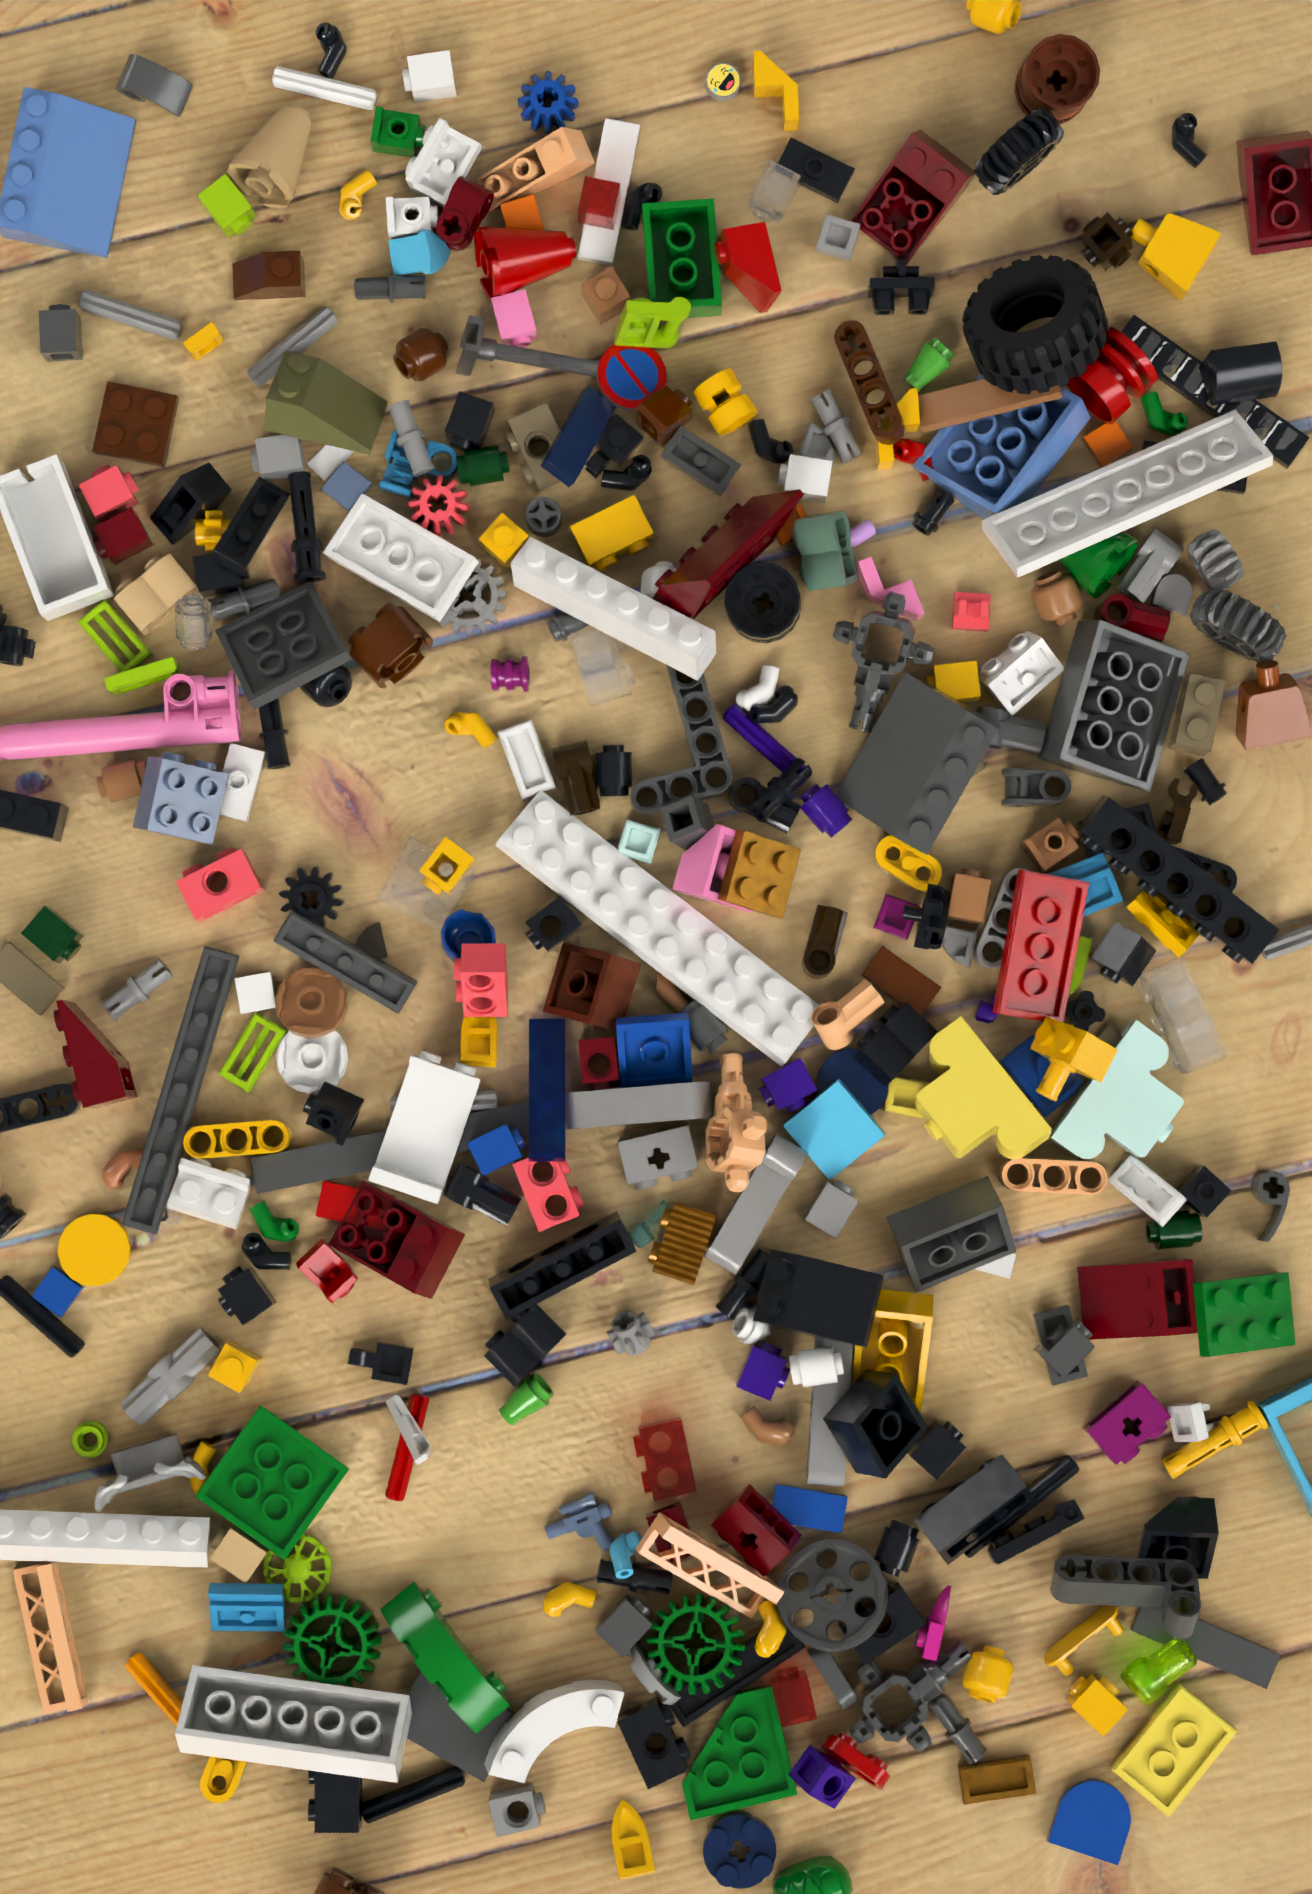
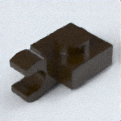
(1175, 821)

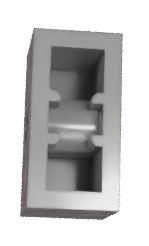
(636, 1151)

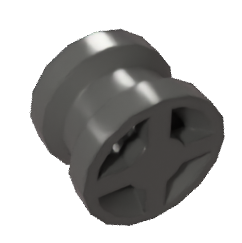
(542, 509)

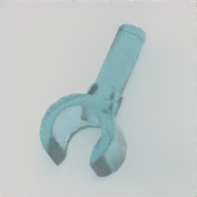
(641, 1234)

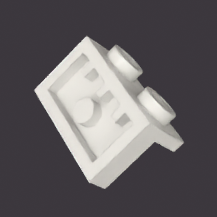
(1020, 671)
(209, 1192)

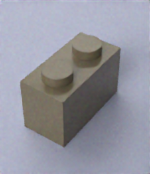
(1197, 714)

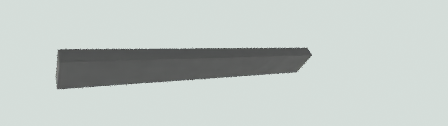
(180, 1090)
(361, 1152)

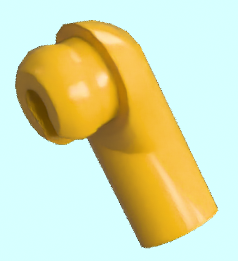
(203, 1457)
(565, 1595)

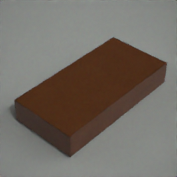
(901, 980)

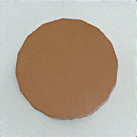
(311, 1002)

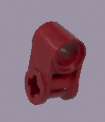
(465, 208)

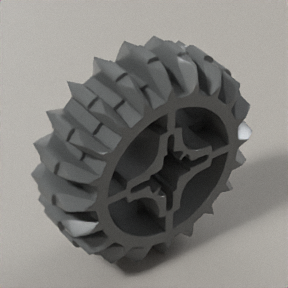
(1237, 624)

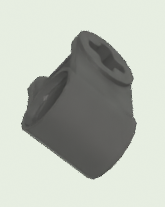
(1032, 787)

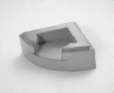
(816, 444)
(959, 944)

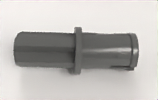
(390, 288)
(244, 599)
(958, 1729)

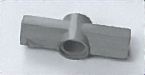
(170, 1376)

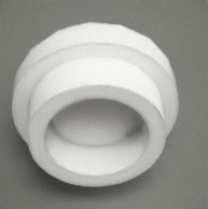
(748, 1330)

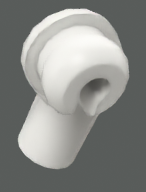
(761, 693)

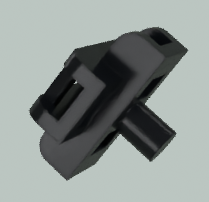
(931, 917)

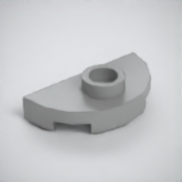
(651, 1679)

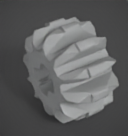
(1215, 560)

